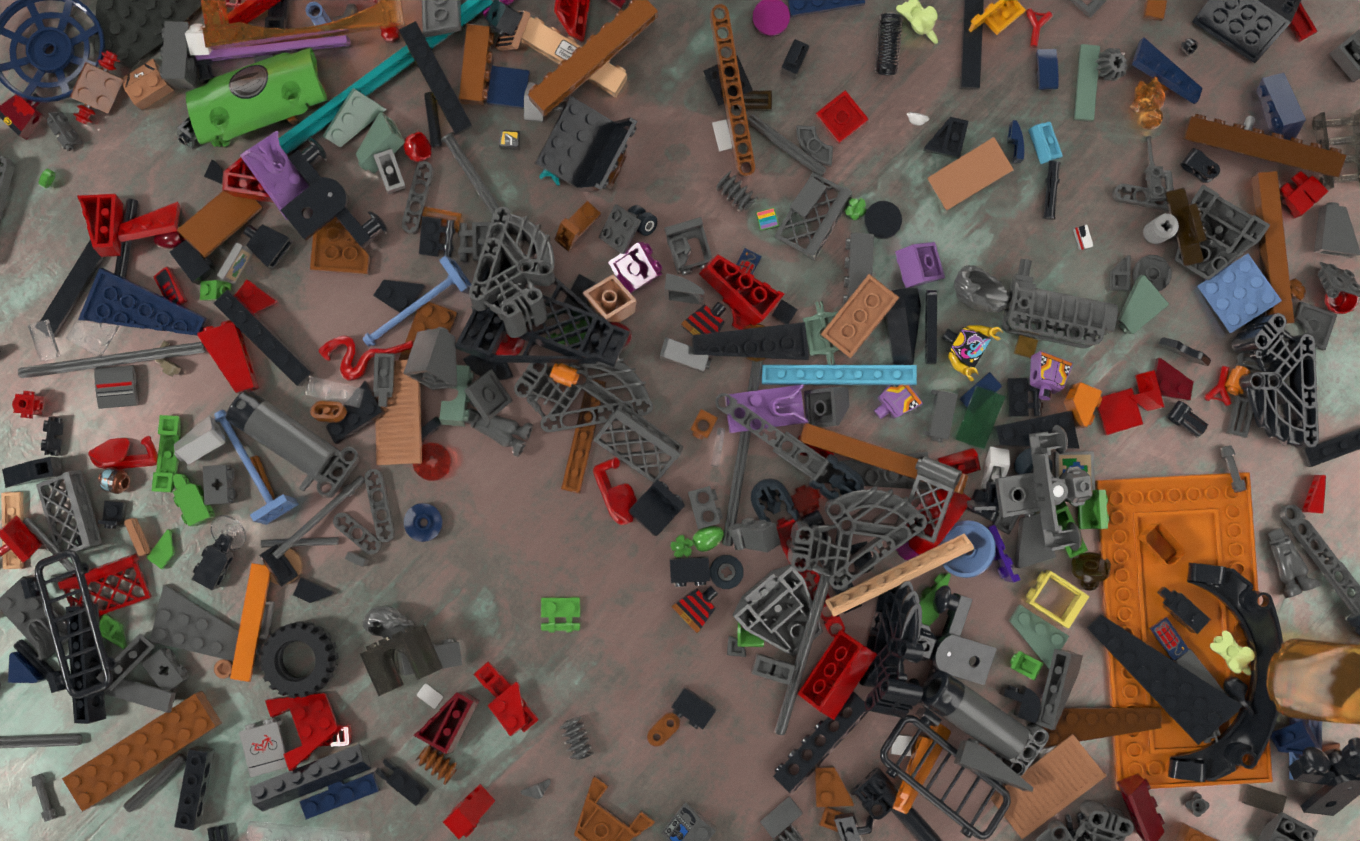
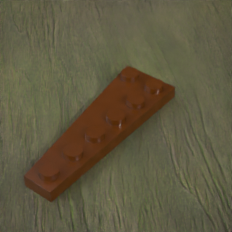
(1102, 722)

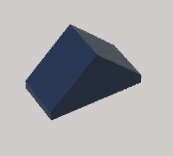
(21, 670)

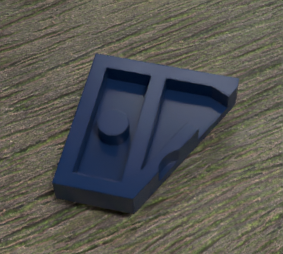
(1294, 738)

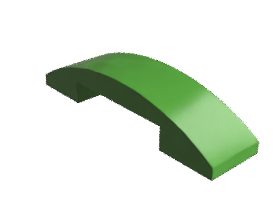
(167, 462)

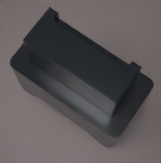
(794, 59)

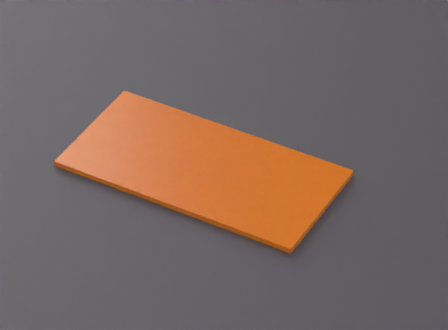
(1214, 530)

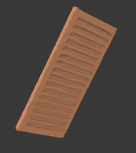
(400, 427)
(1057, 782)

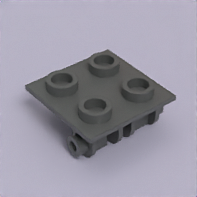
(1337, 280)

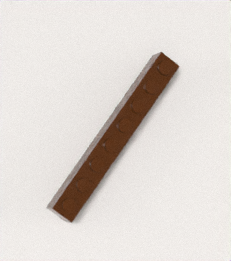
(1264, 146)

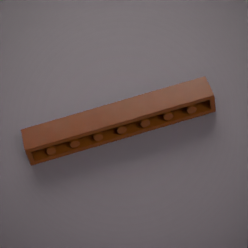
(592, 55)

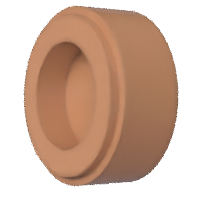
(223, 668)

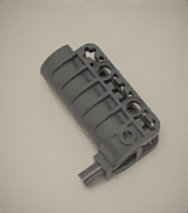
(1055, 311)

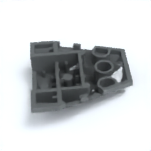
(1228, 233)

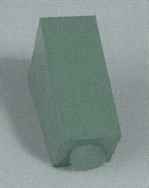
(381, 137)
(1141, 306)

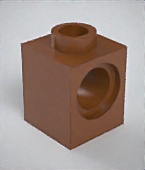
(709, 418)

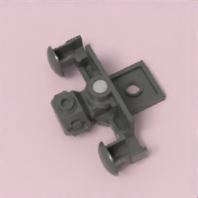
(1043, 491)

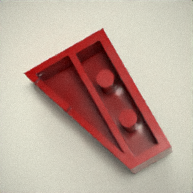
(103, 219)

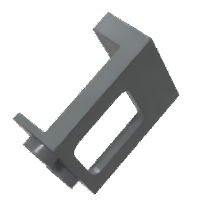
(691, 229)

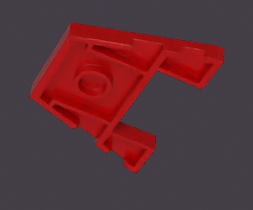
(313, 722)

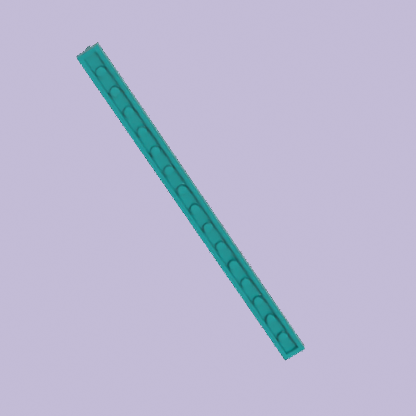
(370, 82)

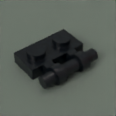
(431, 234)
(1018, 398)

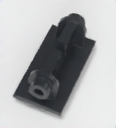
(52, 428)

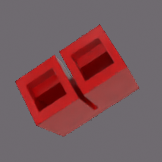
(1303, 196)

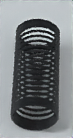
(888, 66)

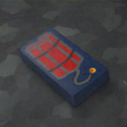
(748, 261)
(1169, 638)

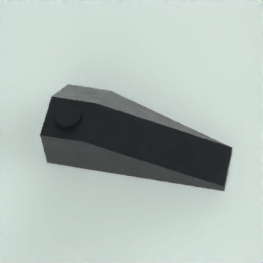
(902, 326)

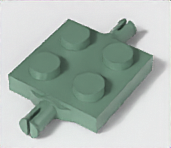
(814, 327)

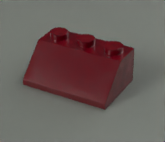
(1142, 807)

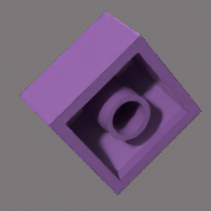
(919, 264)

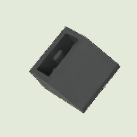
(1348, 56)
(1287, 829)

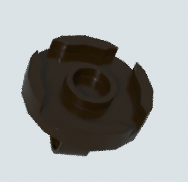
(1090, 568)

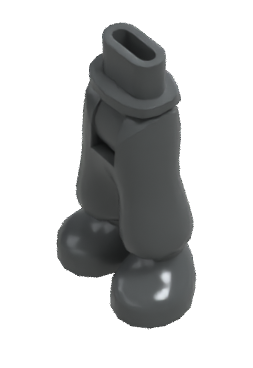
(501, 430)
(1290, 564)

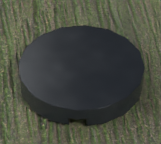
(883, 219)

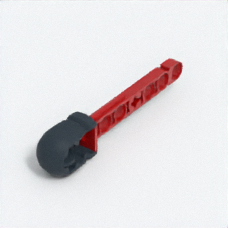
(766, 491)

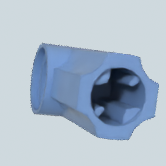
(321, 18)

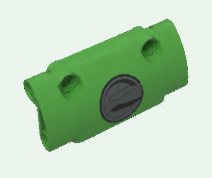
(255, 96)

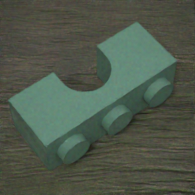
(456, 411)

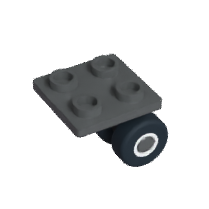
(623, 225)

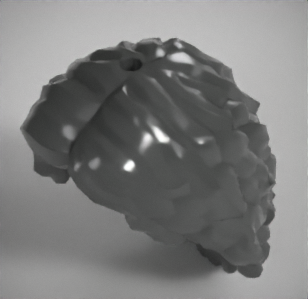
(980, 290)

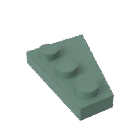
(352, 117)
(1038, 634)

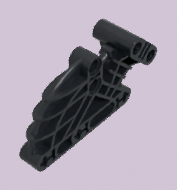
(1282, 410)
(894, 639)

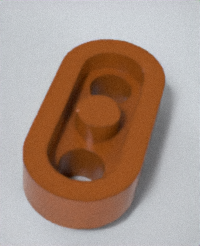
(328, 411)
(663, 729)

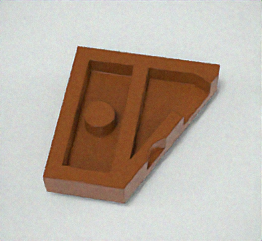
(830, 788)

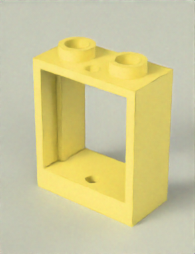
(1072, 610)

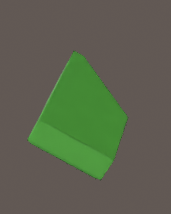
(163, 550)
(112, 631)

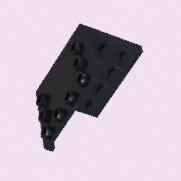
(1247, 24)
(585, 146)

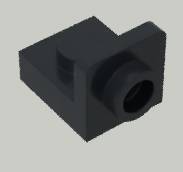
(186, 133)
(113, 514)
(863, 559)

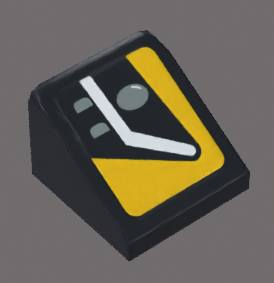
(509, 140)

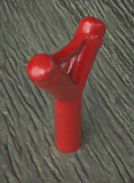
(1037, 25)
(1220, 387)

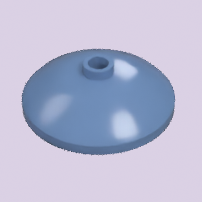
(983, 552)

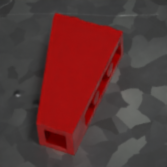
(230, 354)

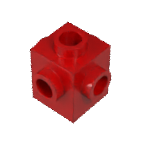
(28, 404)

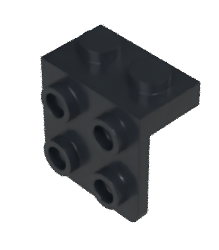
(656, 507)

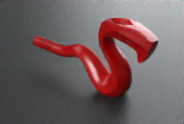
(347, 371)

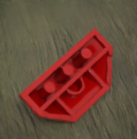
(573, 16)
(242, 183)
(955, 510)

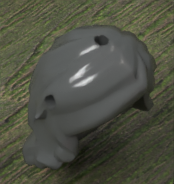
(388, 619)

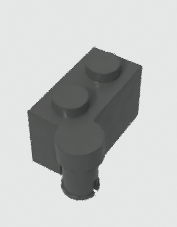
(754, 535)

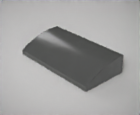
(682, 290)

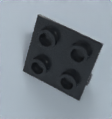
(713, 79)

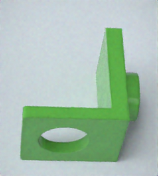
(747, 639)

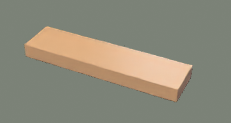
(11, 506)

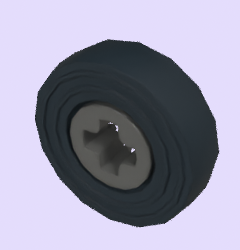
(731, 580)

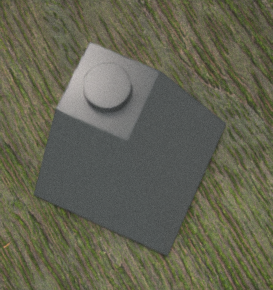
(826, 406)

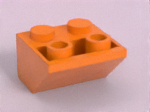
(1082, 402)

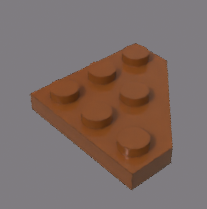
(338, 251)

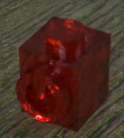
(806, 499)

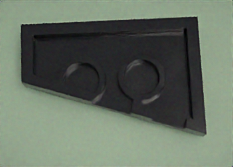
(356, 417)

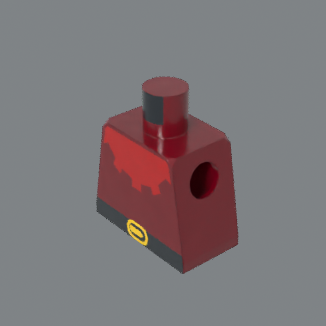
(21, 115)

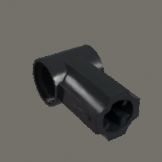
(1183, 416)

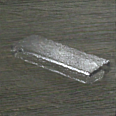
(334, 391)

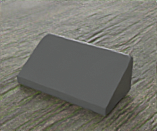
(781, 817)

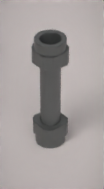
(1238, 485)
(38, 781)

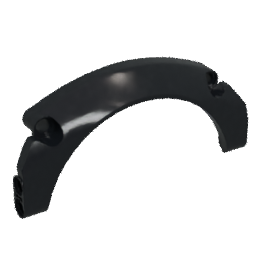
(1264, 637)

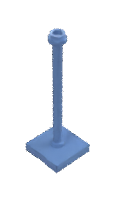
(455, 276)
(273, 508)

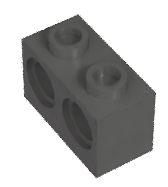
(700, 508)
(773, 669)

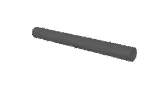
(302, 542)
(47, 543)

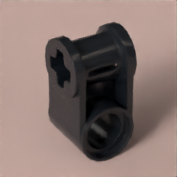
(1198, 165)

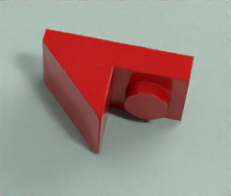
(1150, 395)

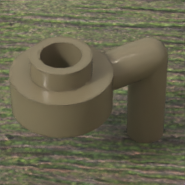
(168, 367)

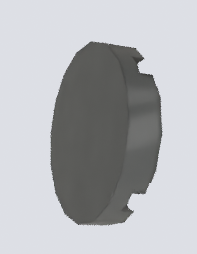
(1155, 269)

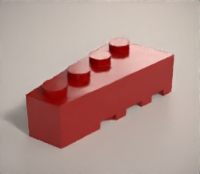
(741, 289)

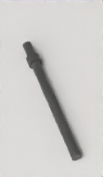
(348, 490)

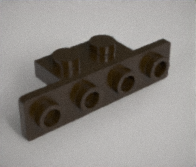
(1190, 226)

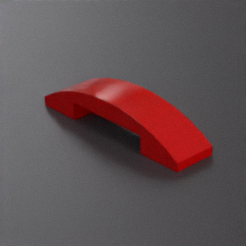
(497, 684)

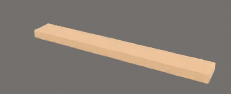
(899, 574)

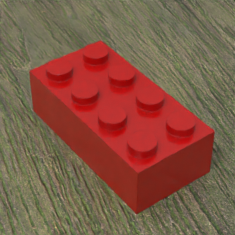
(837, 674)

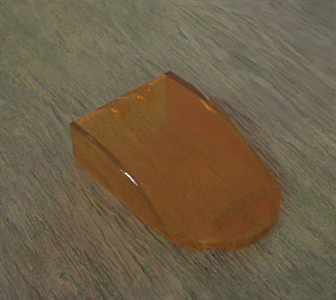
(1316, 680)

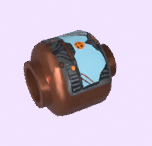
(114, 480)

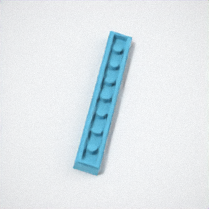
(839, 374)

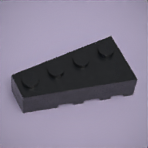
(1017, 433)

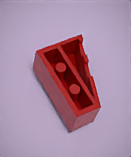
(466, 815)

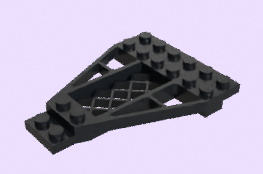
(601, 343)

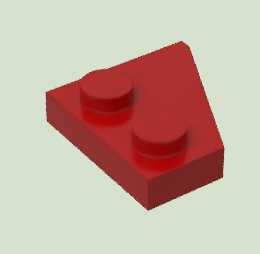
(254, 297)
(509, 709)

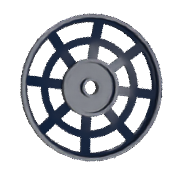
(41, 40)

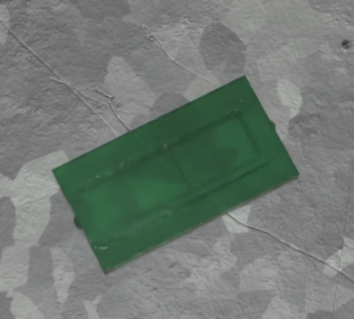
(980, 417)

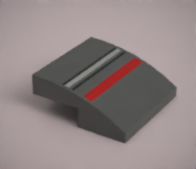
(116, 386)

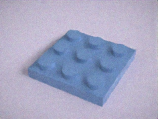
(1239, 293)

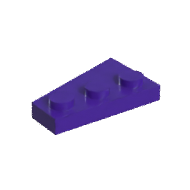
(1004, 562)

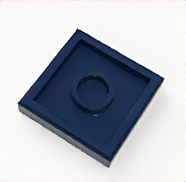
(507, 87)

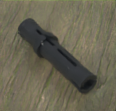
(1051, 190)

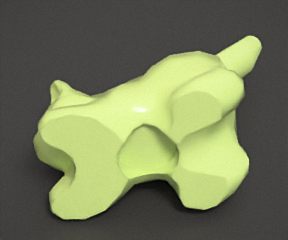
(921, 19)
(1236, 657)

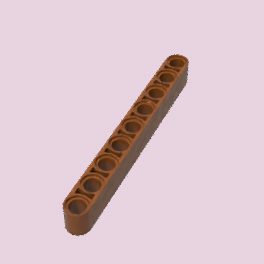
(735, 82)
(865, 452)

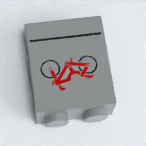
(263, 747)

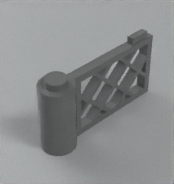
(943, 478)

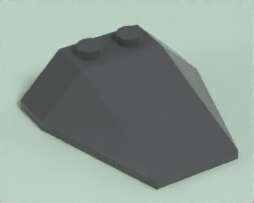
(777, 609)

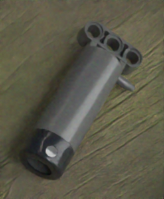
(291, 441)
(984, 721)

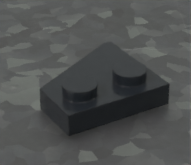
(949, 138)
(399, 294)

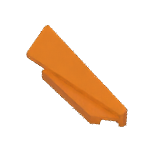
(907, 794)

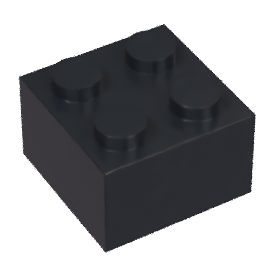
(689, 570)

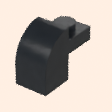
(1027, 702)

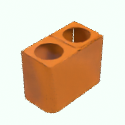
(1168, 540)

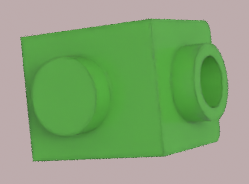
(213, 289)
(1026, 665)

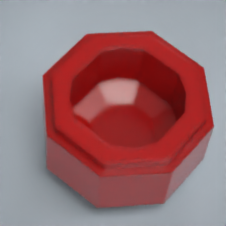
(390, 34)

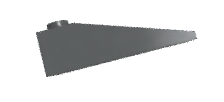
(1059, 683)
(981, 760)

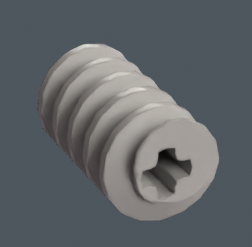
(1161, 229)

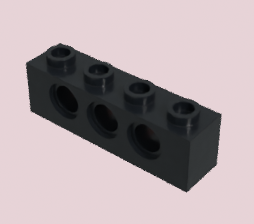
(194, 788)

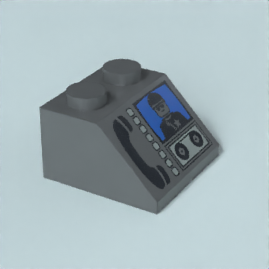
(688, 826)

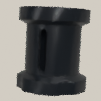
(205, 70)

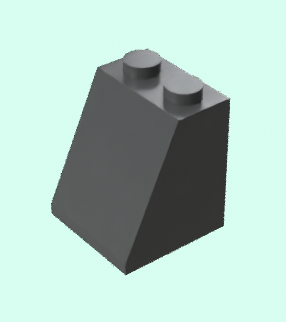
(433, 359)

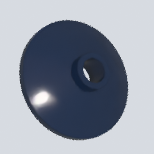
(413, 520)

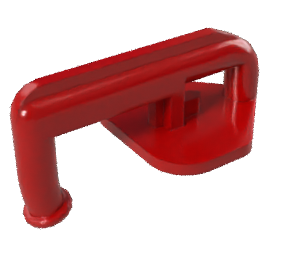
(114, 452)
(617, 499)

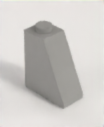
(199, 441)

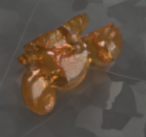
(1151, 98)

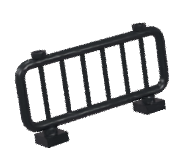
(36, 587)
(928, 719)

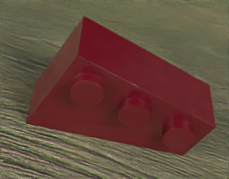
(449, 723)

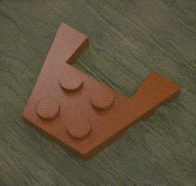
(601, 825)

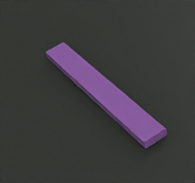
(276, 48)

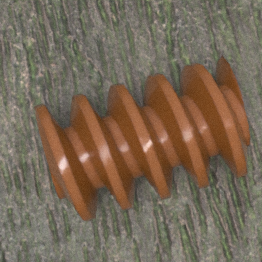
(437, 764)

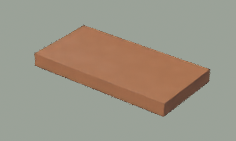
(970, 173)
(860, 316)

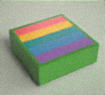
(767, 219)

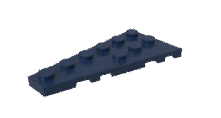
(131, 305)

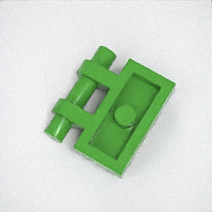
(560, 607)

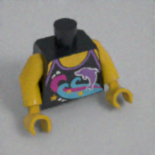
(969, 346)

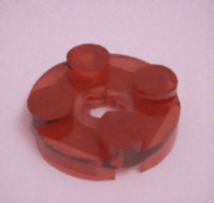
(442, 466)

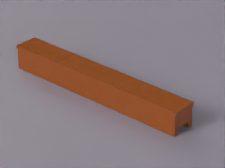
(1272, 244)

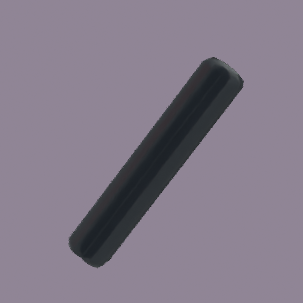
(433, 120)
(32, 657)

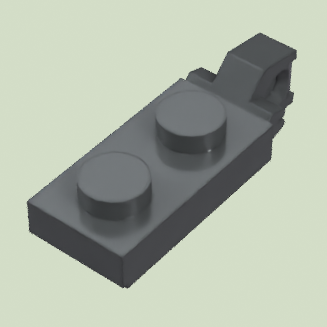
(383, 377)

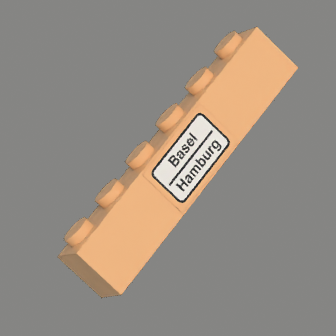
(557, 48)

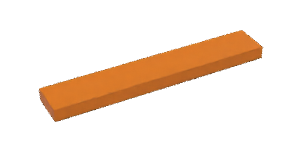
(250, 623)

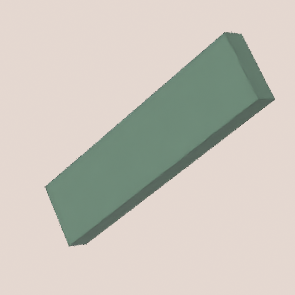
(1086, 83)

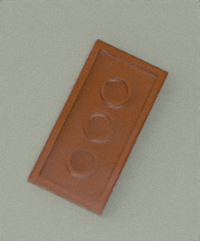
(218, 221)

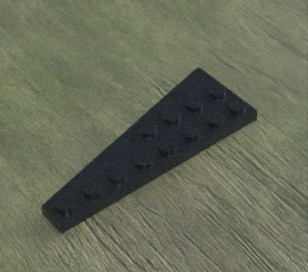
(1184, 696)

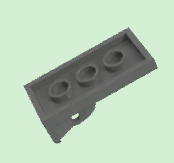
(31, 620)

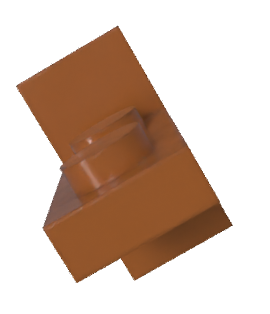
(576, 225)

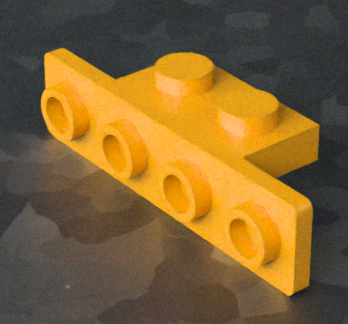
(998, 15)

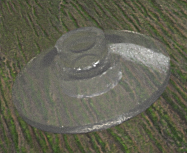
(231, 527)

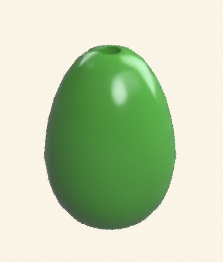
(708, 538)

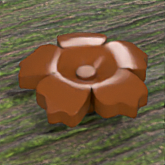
(1296, 289)

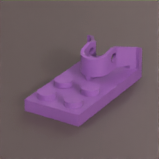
(274, 171)
(776, 405)

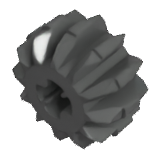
(1112, 64)

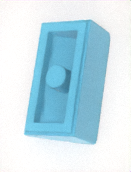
(1045, 142)

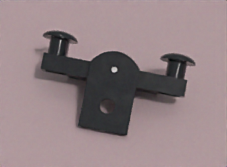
(327, 201)

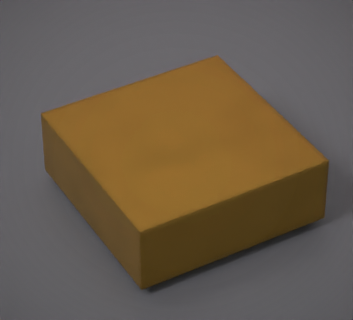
(1025, 346)

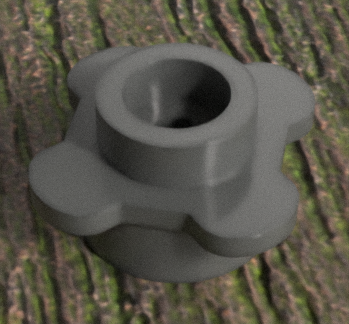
(1203, 805)

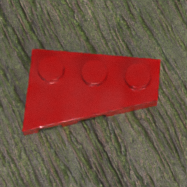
(151, 224)

